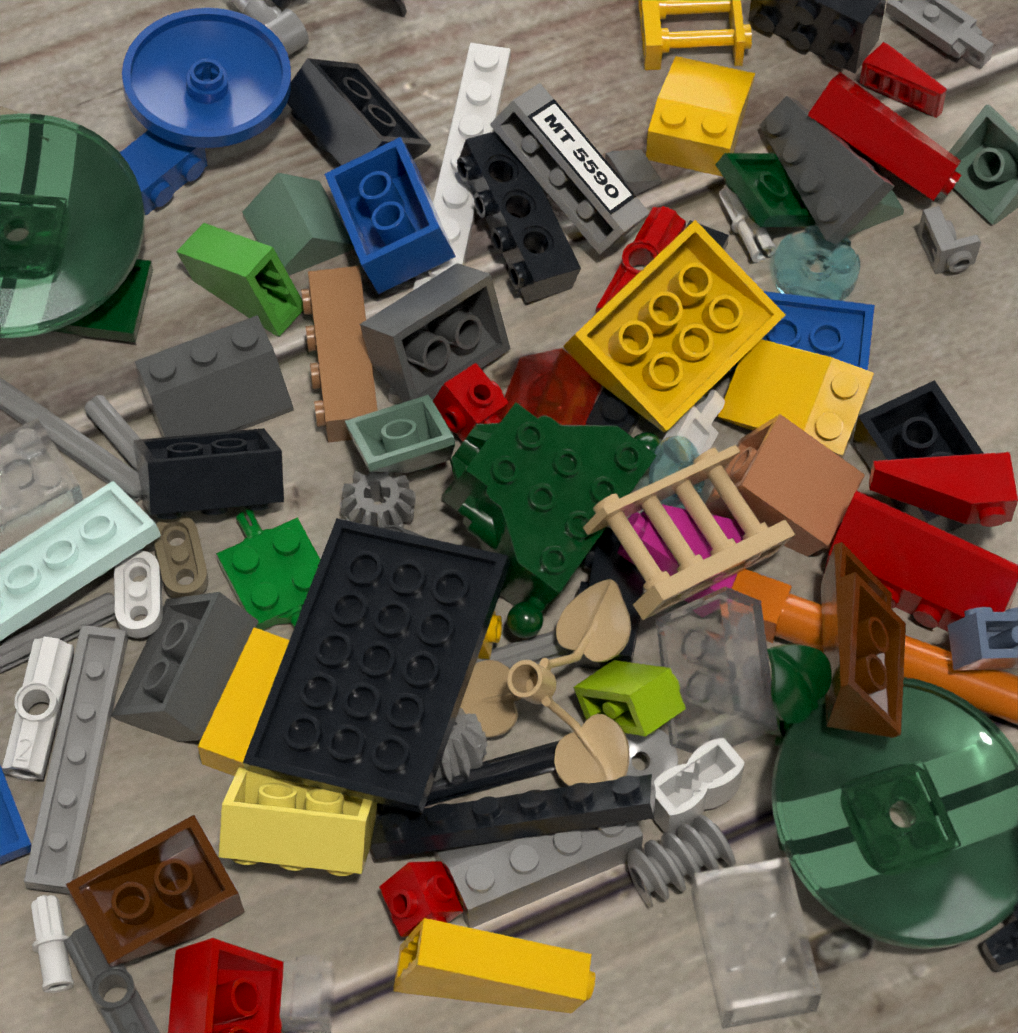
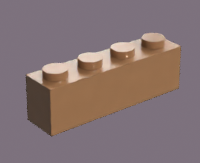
(343, 358)

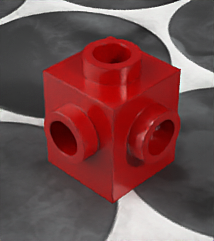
(470, 400)
(419, 893)

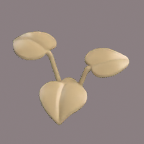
(590, 625)

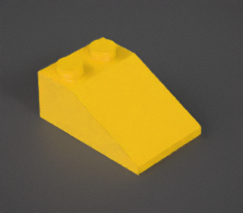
(698, 115)
(803, 386)

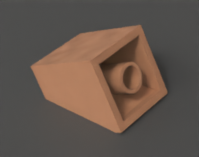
(791, 479)

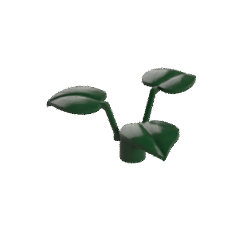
(797, 682)

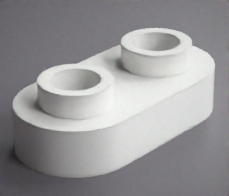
(138, 597)

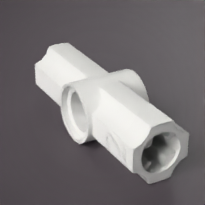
(33, 734)

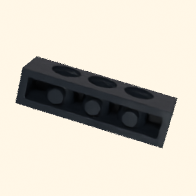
(538, 228)

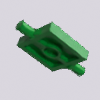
(270, 570)

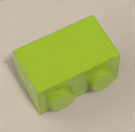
(632, 695)

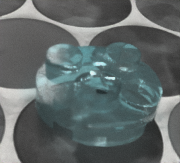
(805, 248)

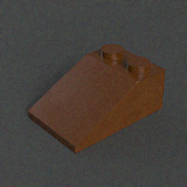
(156, 894)

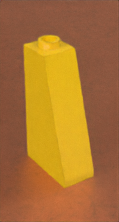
(491, 969)

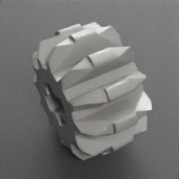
(378, 487)
(464, 748)

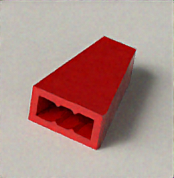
(885, 137)

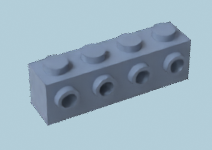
(985, 640)

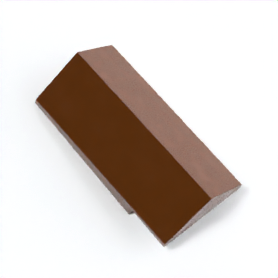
(863, 647)

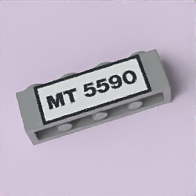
(569, 168)

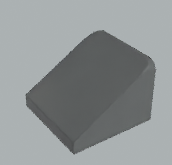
(634, 169)

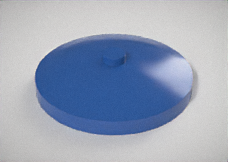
(206, 77)

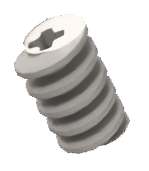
(678, 857)

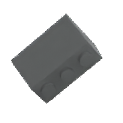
(436, 332)
(215, 382)
(185, 666)

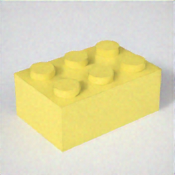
(294, 825)

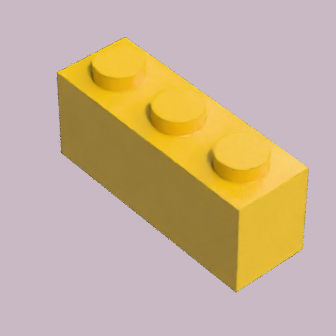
(242, 703)

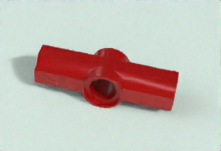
(654, 236)

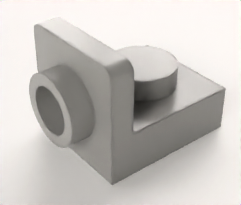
(941, 244)

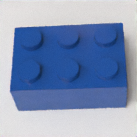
(389, 215)

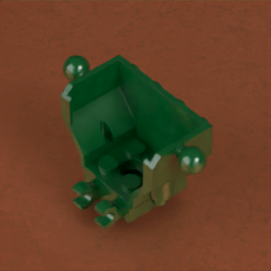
(531, 492)

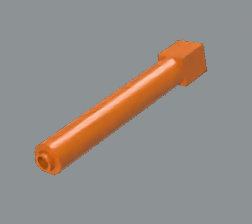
(801, 622)

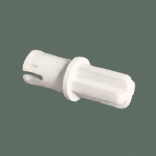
(749, 231)
(50, 944)

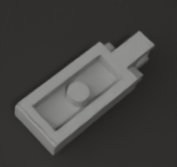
(944, 27)

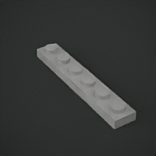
(76, 759)

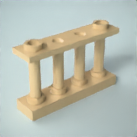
(694, 572)

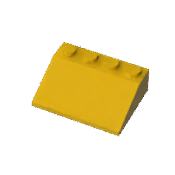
(675, 328)

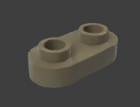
(181, 560)

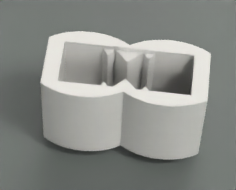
(701, 784)

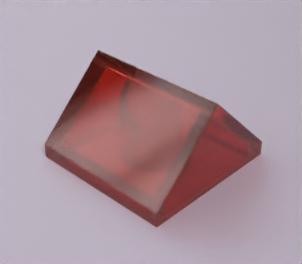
(553, 387)

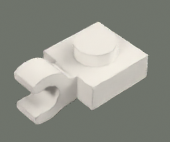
(697, 422)

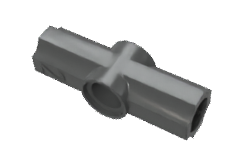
(123, 1016)

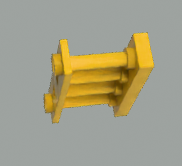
(659, 40)

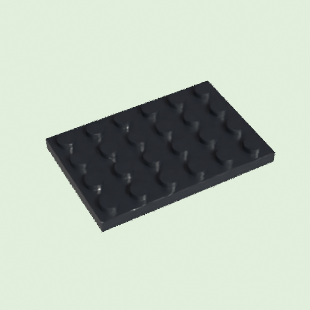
(378, 665)

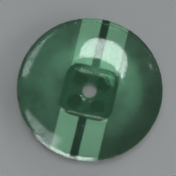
(80, 220)
(955, 782)

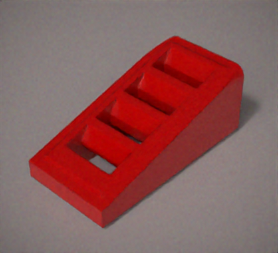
(901, 80)

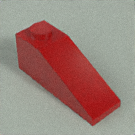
(957, 487)

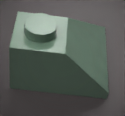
(402, 437)

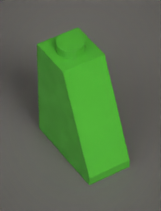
(242, 275)

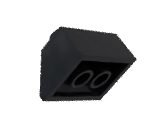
(349, 111)
(209, 472)

